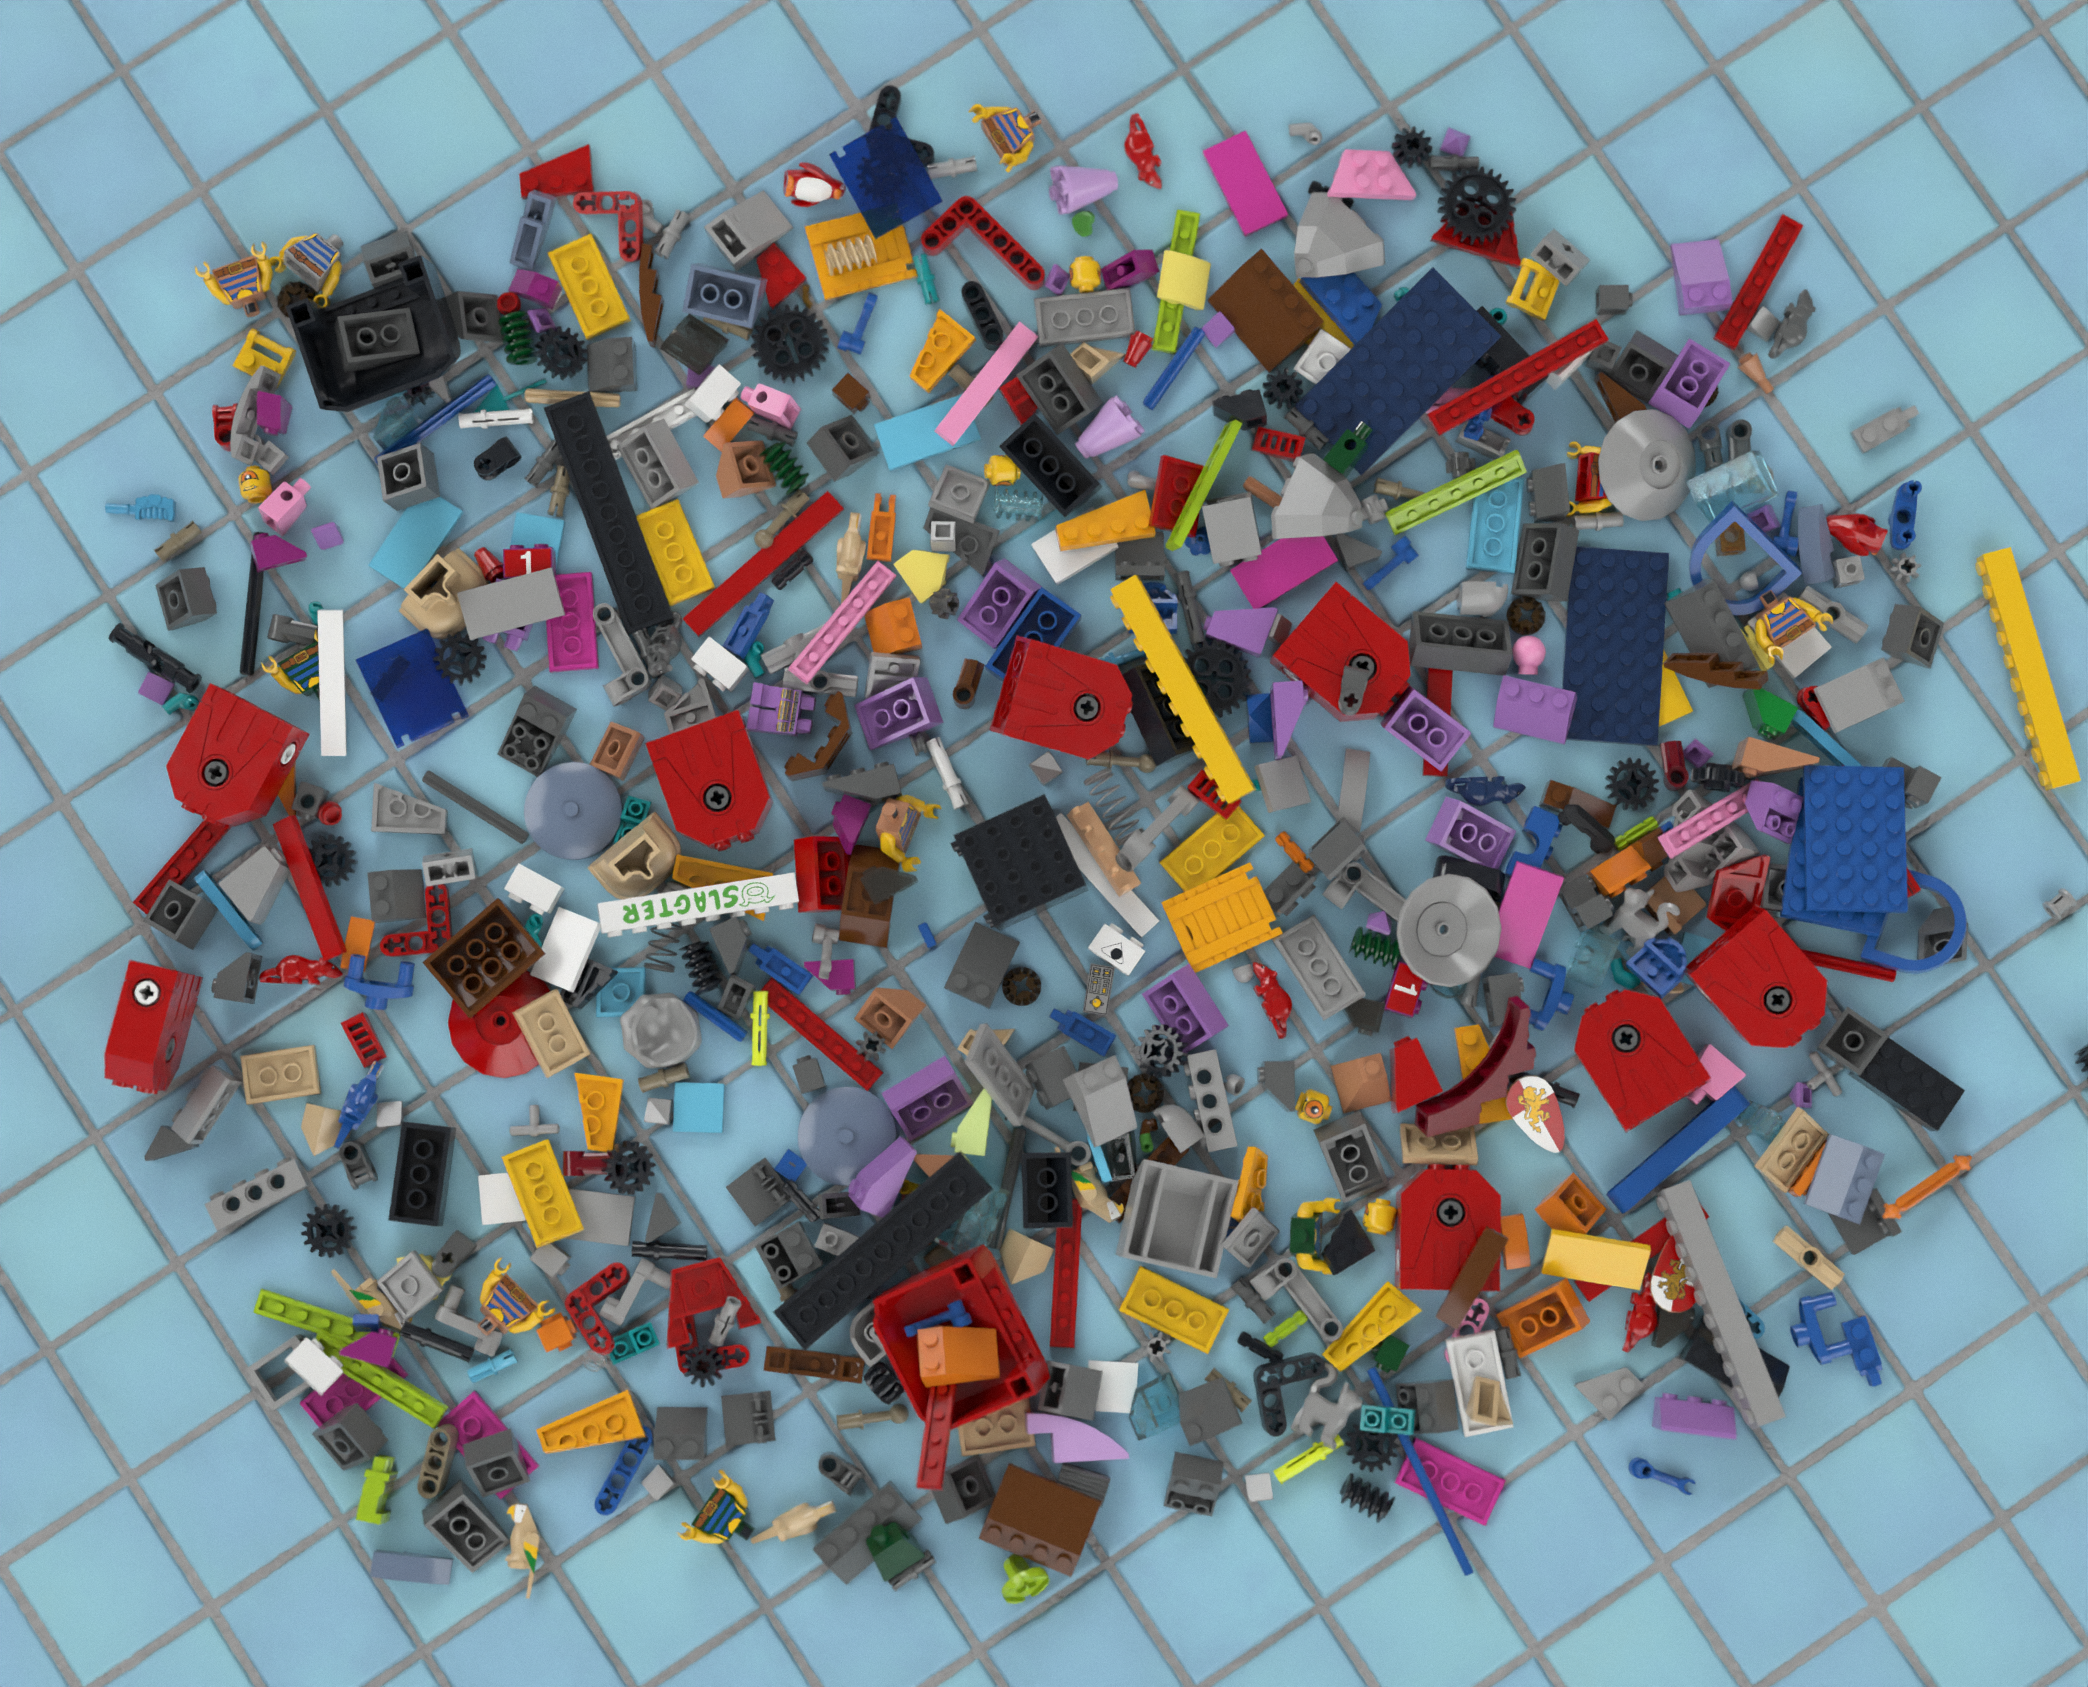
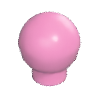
(1528, 654)

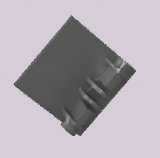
(759, 1191)
(748, 1418)

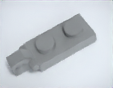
(1883, 428)

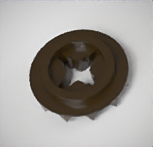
(295, 289)
(1525, 627)
(1010, 989)
(1151, 1083)

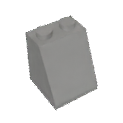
(1232, 528)
(257, 883)

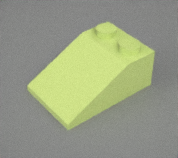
(974, 1128)

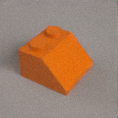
(893, 627)
(1570, 1207)

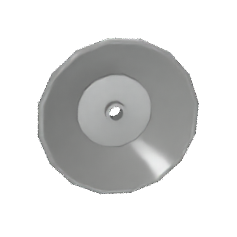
(1629, 465)
(1469, 933)

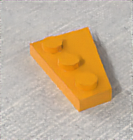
(944, 347)
(600, 1109)
(1250, 1184)

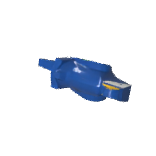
(358, 1102)

